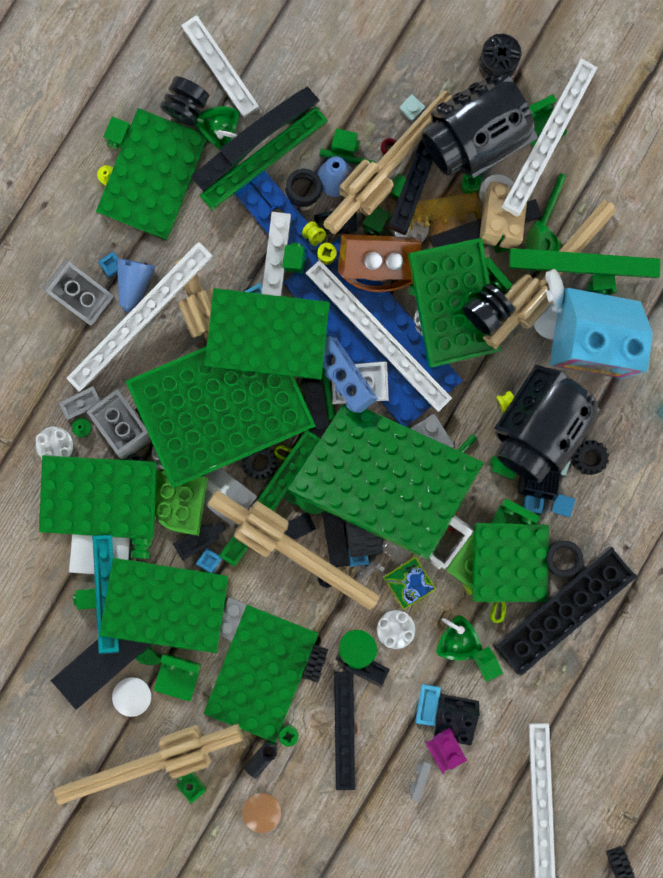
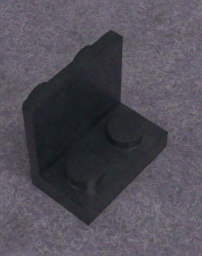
(460, 716)

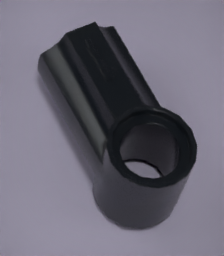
(260, 759)

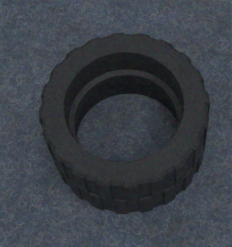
(362, 541)

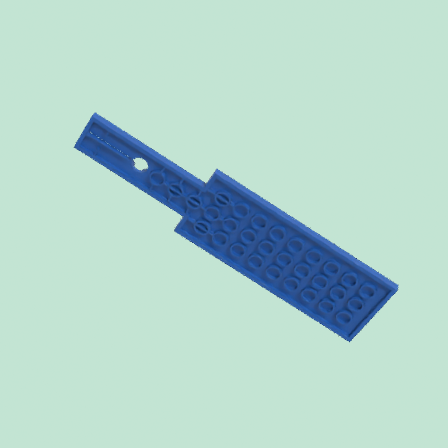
(404, 400)

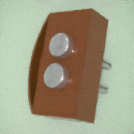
(377, 260)

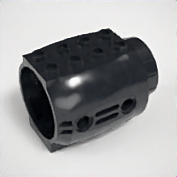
(479, 127)
(544, 424)

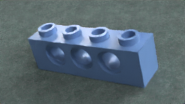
(364, 395)

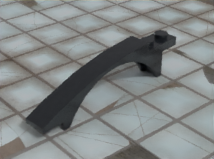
(248, 139)

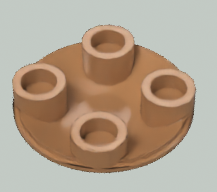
(261, 812)

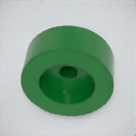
(84, 431)

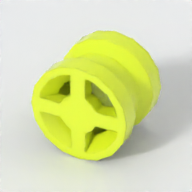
(313, 233)
(328, 257)
(504, 401)

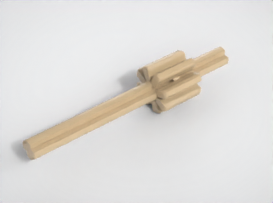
(369, 182)
(530, 295)
(196, 307)
(264, 532)
(179, 754)

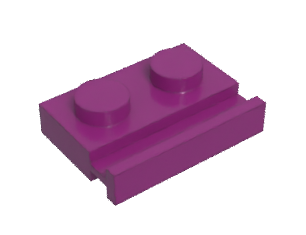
(446, 751)

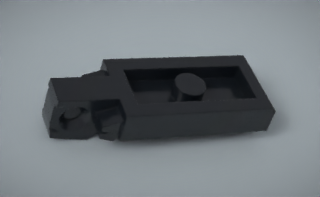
(194, 543)
(373, 673)

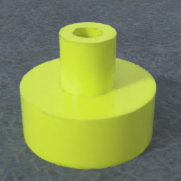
(104, 173)

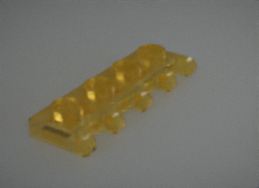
(446, 207)

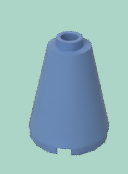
(332, 174)
(132, 282)

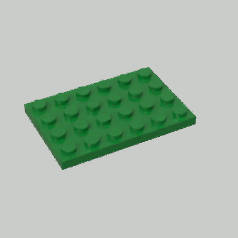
(152, 174)
(442, 284)
(267, 334)
(98, 497)
(164, 605)
(260, 673)

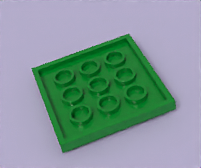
(510, 562)

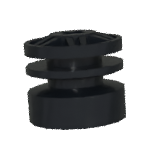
(500, 44)
(184, 100)
(488, 309)

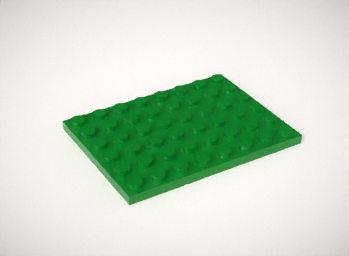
(214, 415)
(386, 479)

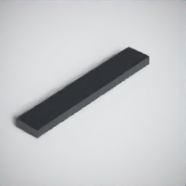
(411, 190)
(472, 229)
(344, 730)

